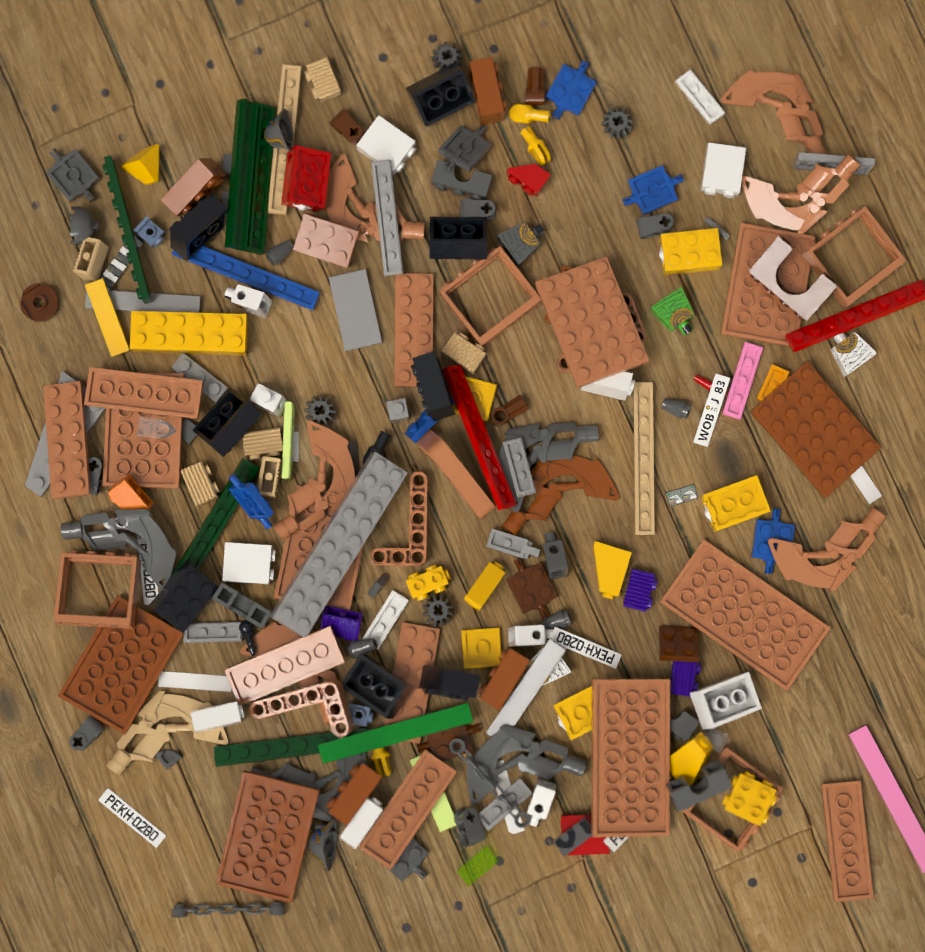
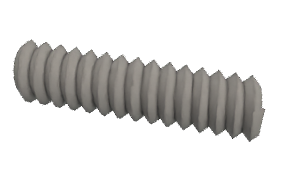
(721, 231)

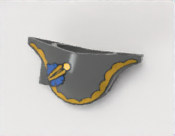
(279, 131)
(323, 843)

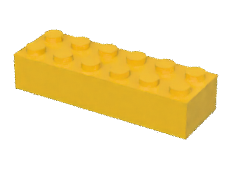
(189, 333)

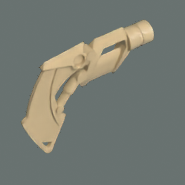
(159, 708)

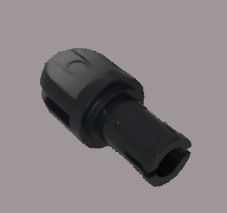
(379, 446)

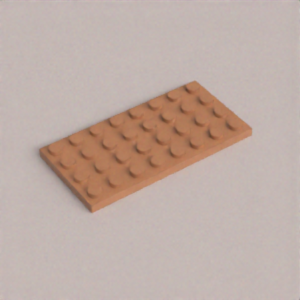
(745, 615)
(630, 757)

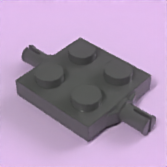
(464, 148)
(72, 175)
(410, 861)

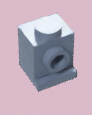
(153, 240)
(367, 715)

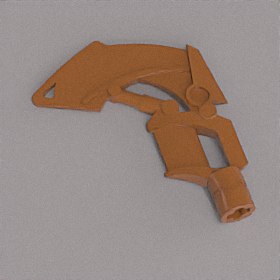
(588, 473)

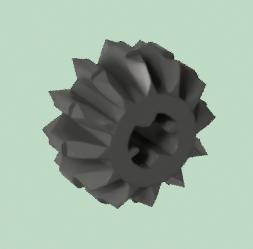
(443, 52)
(612, 117)
(319, 404)
(431, 610)

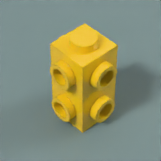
(433, 580)

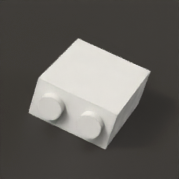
(386, 142)
(723, 170)
(615, 386)
(248, 563)
(217, 717)
(362, 821)

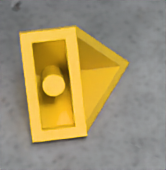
(144, 165)

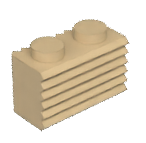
(323, 80)
(90, 259)
(463, 352)
(263, 443)
(269, 476)
(200, 484)

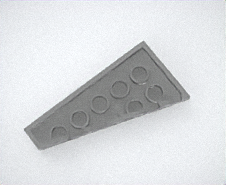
(39, 476)

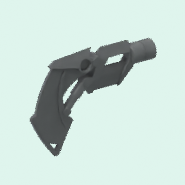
(549, 450)
(159, 554)
(514, 739)
(301, 777)

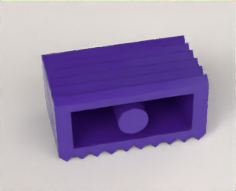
(639, 590)
(344, 622)
(683, 677)

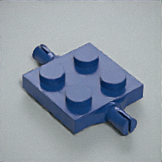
(570, 90)
(652, 190)
(251, 500)
(766, 530)

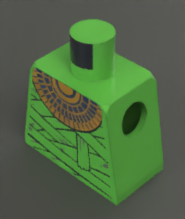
(674, 312)

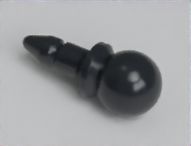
(246, 628)

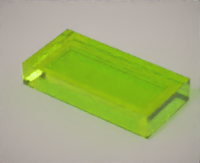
(477, 866)

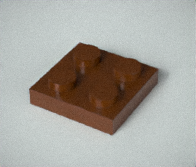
(678, 644)

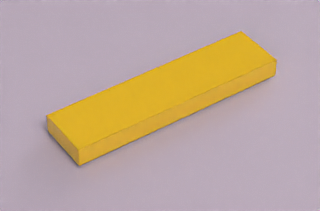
(107, 317)

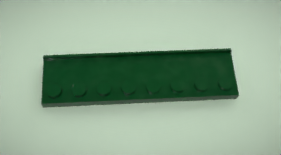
(249, 178)

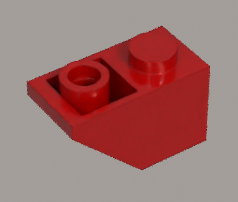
(530, 177)

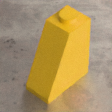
(610, 568)
(484, 585)
(690, 757)

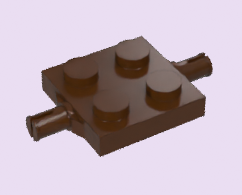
(531, 588)
(440, 741)

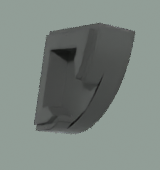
(187, 431)
(378, 585)
(168, 758)

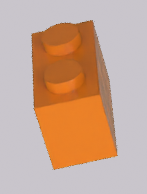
(129, 494)

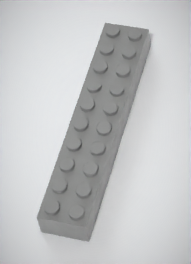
(338, 544)

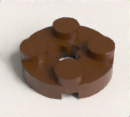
(49, 307)

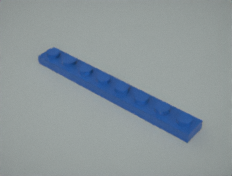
(254, 277)

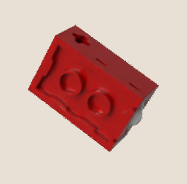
(306, 178)

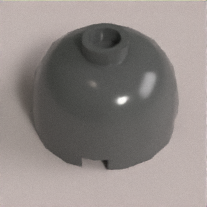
(82, 225)

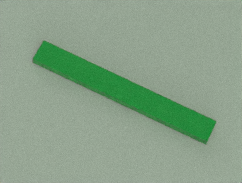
(395, 733)

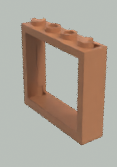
(880, 236)
(476, 267)
(96, 621)
(751, 828)

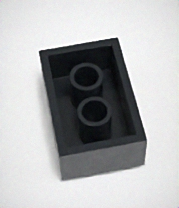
(440, 94)
(198, 227)
(458, 238)
(432, 386)
(227, 422)
(183, 596)
(449, 683)
(376, 686)

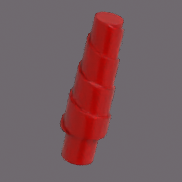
(704, 382)

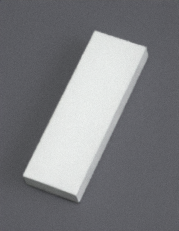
(700, 97)
(386, 618)

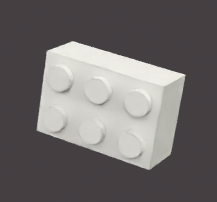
(725, 700)

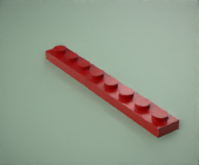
(856, 316)
(479, 437)

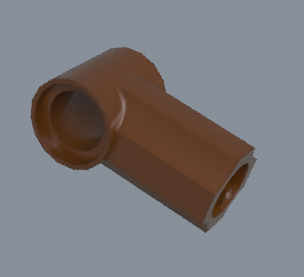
(534, 92)
(509, 410)

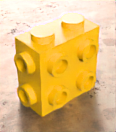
(750, 798)

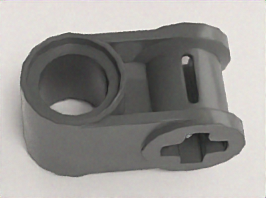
(476, 208)
(652, 225)
(95, 475)
(89, 731)
(469, 827)

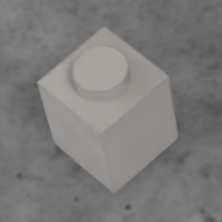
(397, 410)

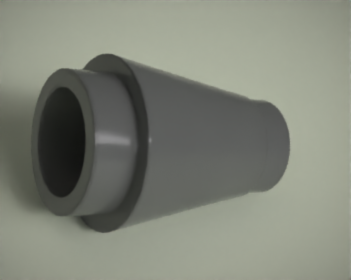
(279, 252)
(676, 407)
(559, 619)
(362, 646)

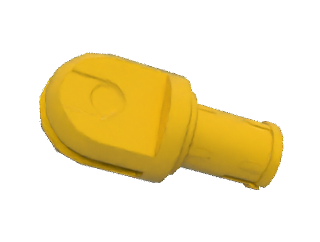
(526, 114)
(536, 146)
(381, 762)

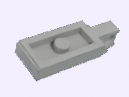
(511, 544)

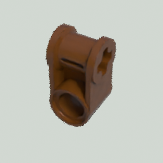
(345, 125)

